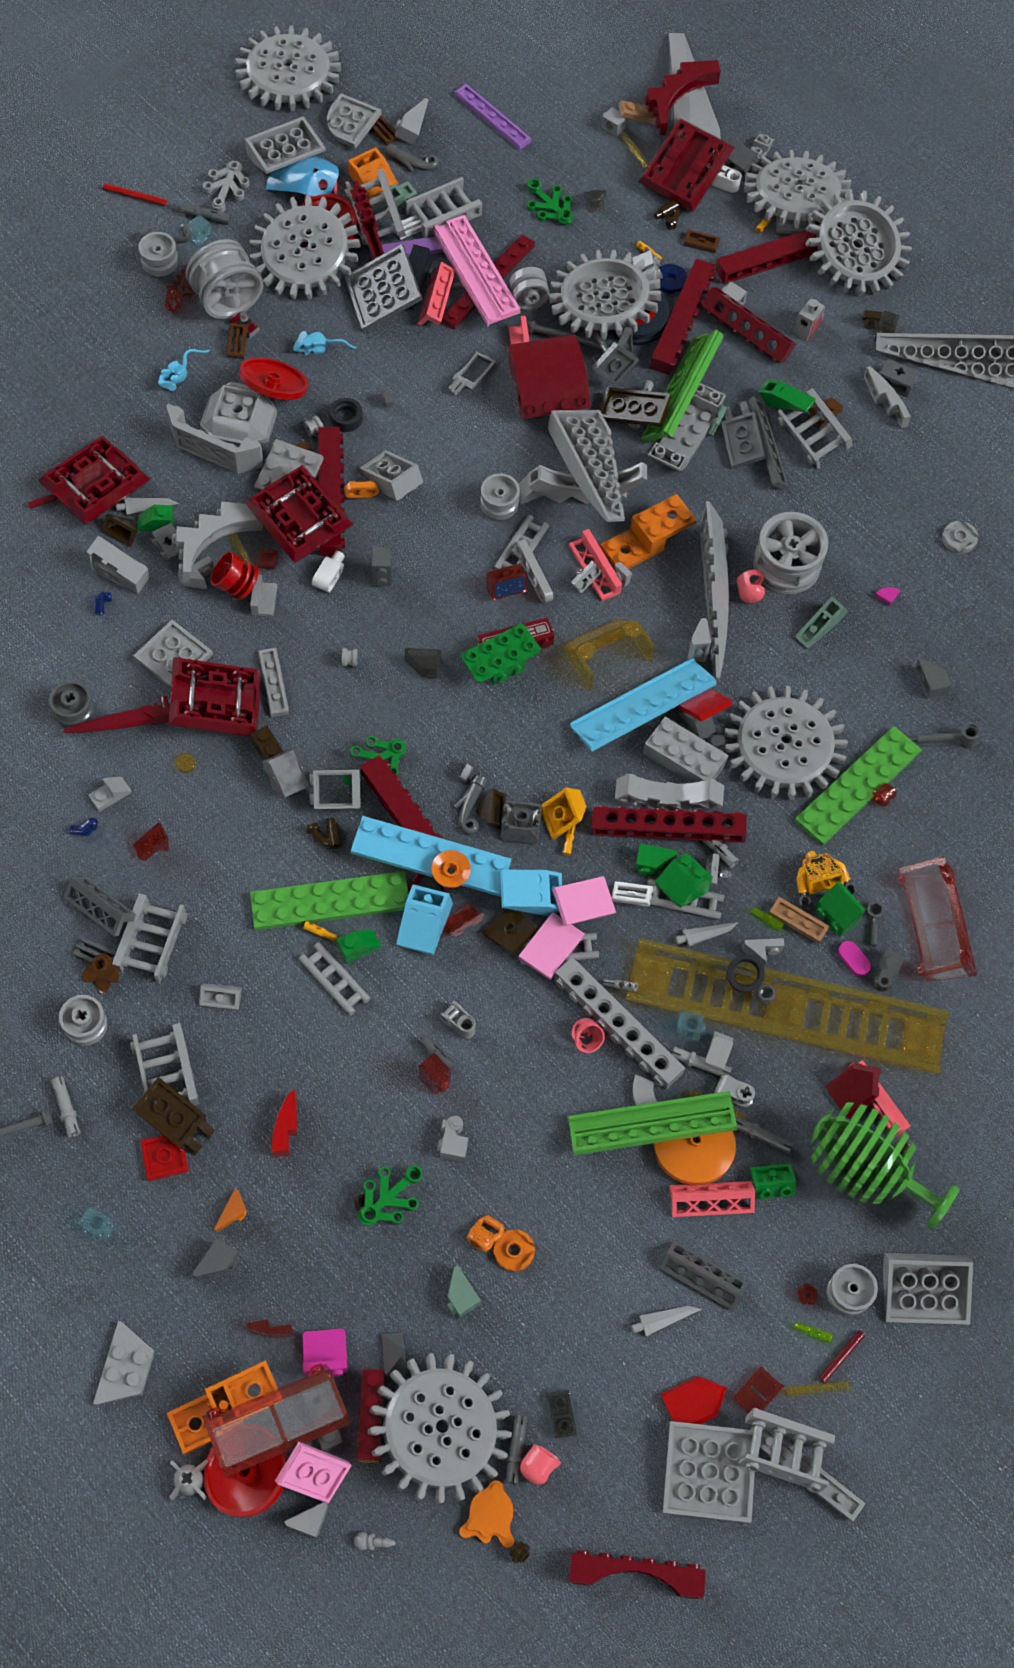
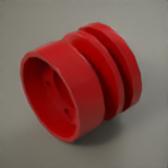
(234, 575)

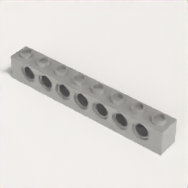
(616, 1012)

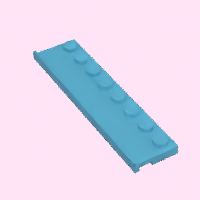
(642, 704)
(417, 851)

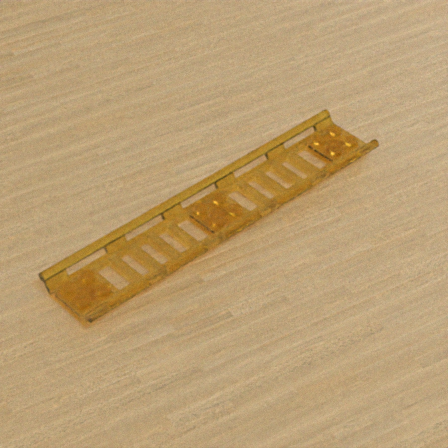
(785, 1015)

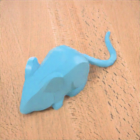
(314, 343)
(175, 373)

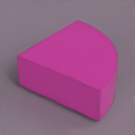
(887, 594)

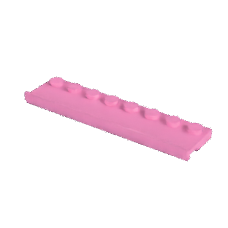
(476, 270)

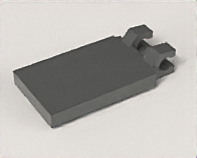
(742, 437)

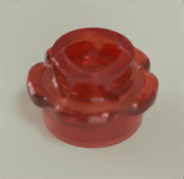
(813, 1294)

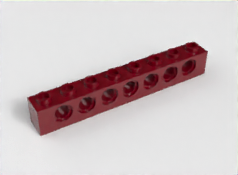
(676, 831)

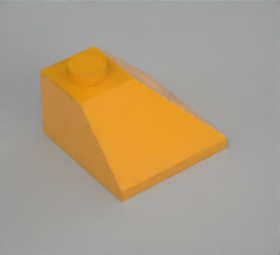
(563, 811)

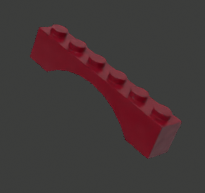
(684, 1581)

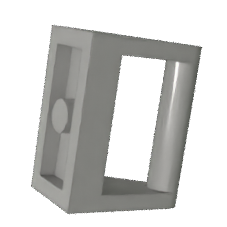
(700, 642)

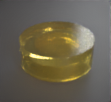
(185, 763)

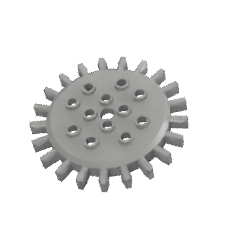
(290, 82)
(776, 189)
(867, 218)
(332, 254)
(613, 313)
(768, 766)
(402, 1435)

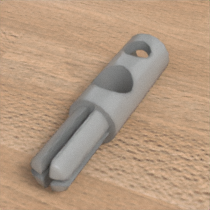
(631, 986)

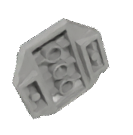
(239, 413)

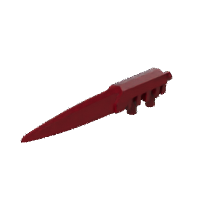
(367, 218)
(146, 715)

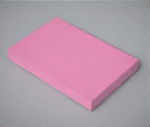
(584, 901)
(551, 946)
(313, 1472)

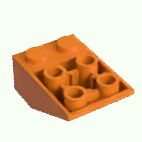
(364, 169)

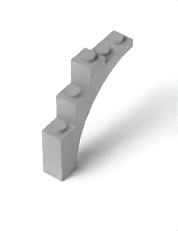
(562, 486)
(209, 528)

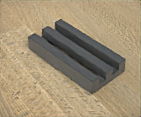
(81, 947)

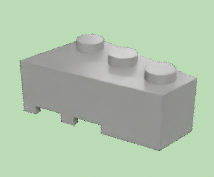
(116, 565)

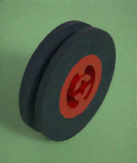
(653, 330)

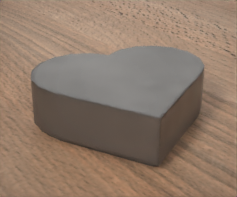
(467, 771)

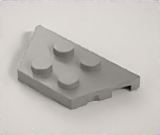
(125, 1367)

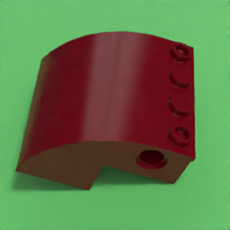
(549, 375)

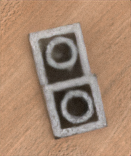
(561, 1413)

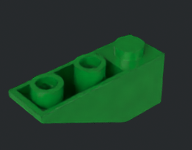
(783, 396)

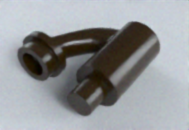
(664, 211)
(333, 838)

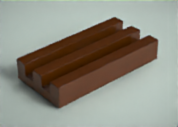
(386, 129)
(700, 243)
(235, 354)

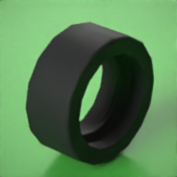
(346, 403)
(760, 973)

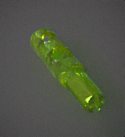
(767, 918)
(823, 1335)

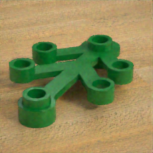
(563, 215)
(390, 751)
(386, 1197)

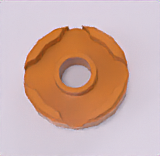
(508, 1261)

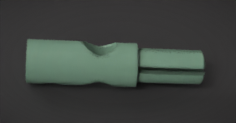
(717, 420)

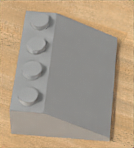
(283, 145)
(927, 1288)

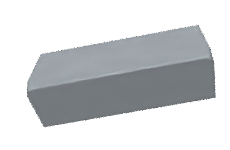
(220, 996)

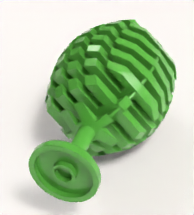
(873, 1160)

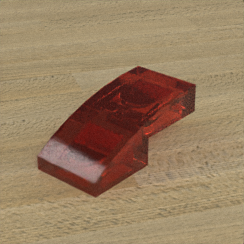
(263, 1329)

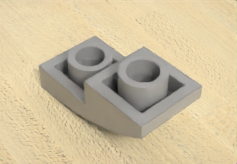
(762, 146)

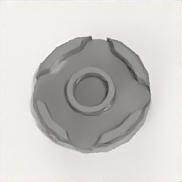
(960, 537)

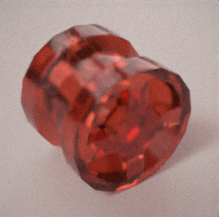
(884, 794)

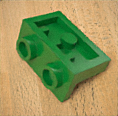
(773, 1181)

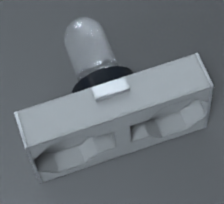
(585, 576)
(715, 871)

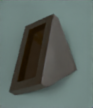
(120, 528)
(492, 808)

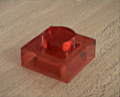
(267, 559)

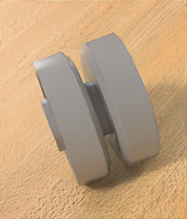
(158, 254)
(529, 288)
(500, 496)
(83, 1020)
(861, 1283)

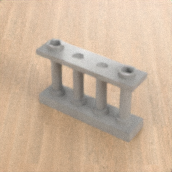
(386, 196)
(415, 204)
(832, 425)
(130, 941)
(181, 1055)
(799, 1434)

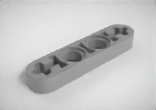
(533, 571)

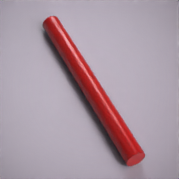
(135, 194)

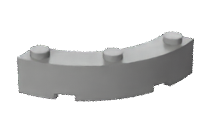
(669, 796)

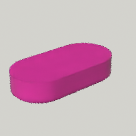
(854, 958)

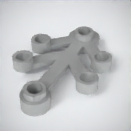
(232, 170)

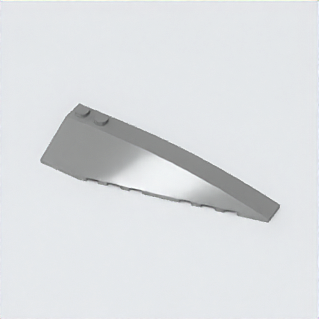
(694, 105)
(971, 355)
(588, 453)
(716, 583)

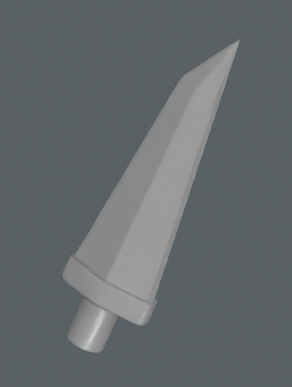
(137, 505)
(697, 935)
(655, 1321)

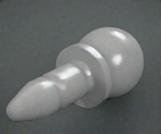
(364, 1541)

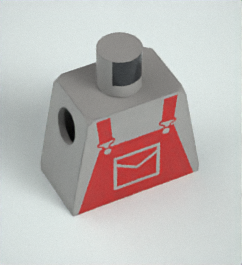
(813, 315)

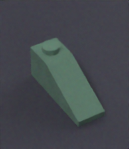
(822, 622)

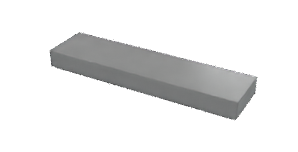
(273, 682)

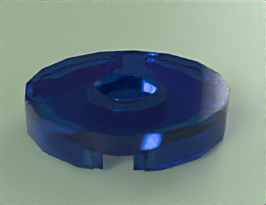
(675, 272)

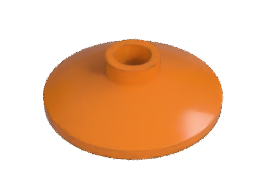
(451, 860)

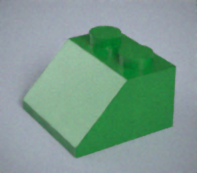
(684, 880)
(840, 909)

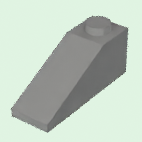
(410, 125)

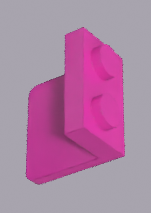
(325, 1348)

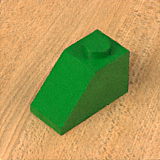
(155, 517)
(653, 859)
(357, 944)

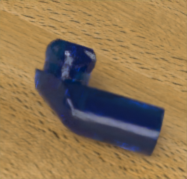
(100, 600)
(85, 829)

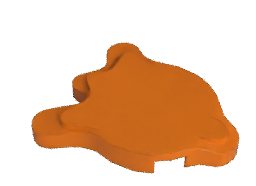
(490, 1516)

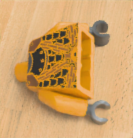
(820, 874)

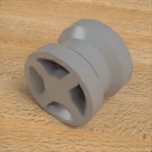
(312, 425)
(349, 657)

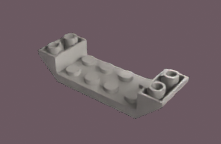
(691, 431)
(213, 449)

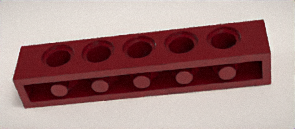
(784, 344)

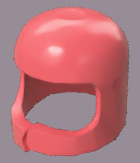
(750, 592)
(587, 1025)
(538, 1464)

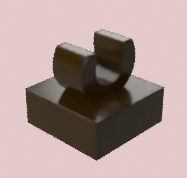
(873, 316)

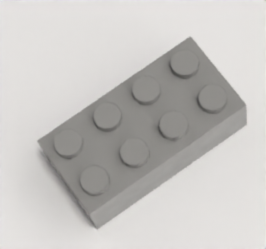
(684, 753)

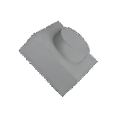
(623, 573)

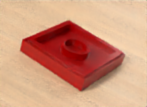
(163, 1158)

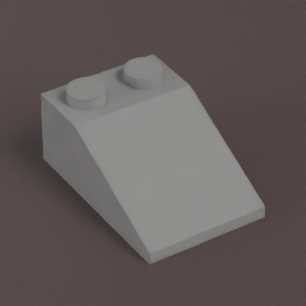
(393, 474)

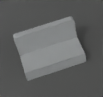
(263, 598)

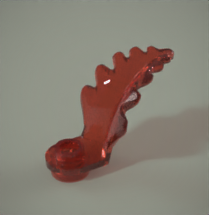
(177, 291)

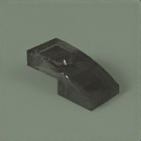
(888, 322)

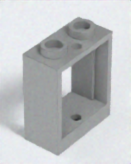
(356, 799)

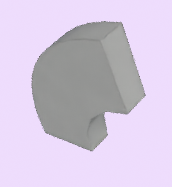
(643, 1091)

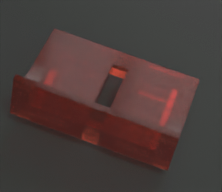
(462, 919)
(764, 1384)

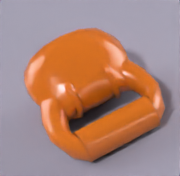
(481, 1237)

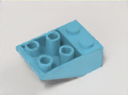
(530, 890)
(424, 919)

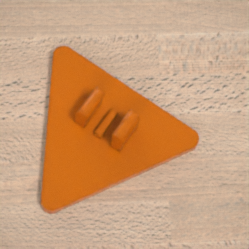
(233, 1211)

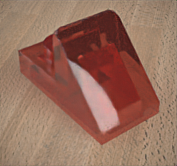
(151, 842)

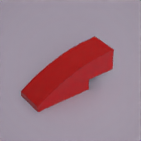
(285, 1126)

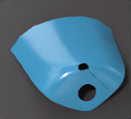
(301, 178)

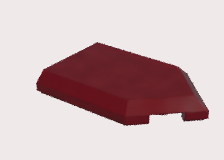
(855, 1085)

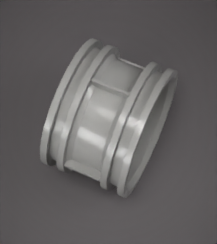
(224, 278)
(791, 535)

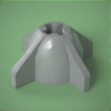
(188, 1480)

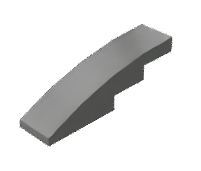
(885, 394)

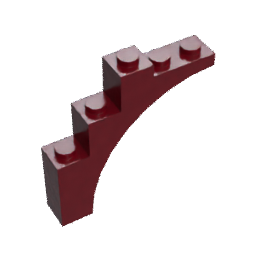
(688, 78)

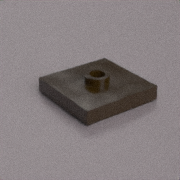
(511, 930)

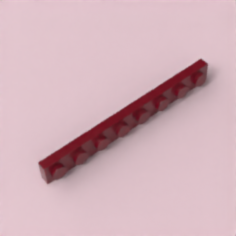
(504, 265)

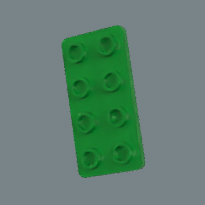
(501, 655)

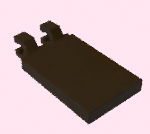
(172, 1115)

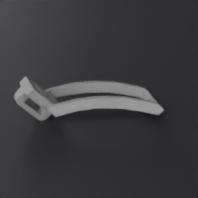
(465, 382)

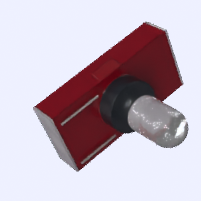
(241, 318)

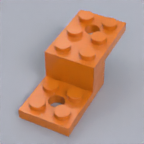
(649, 532)
(223, 1395)

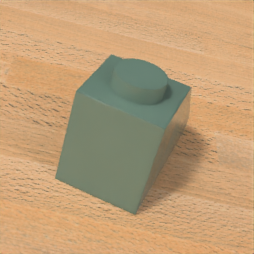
(461, 1295)

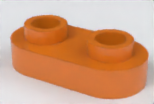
(361, 489)

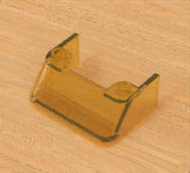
(583, 647)

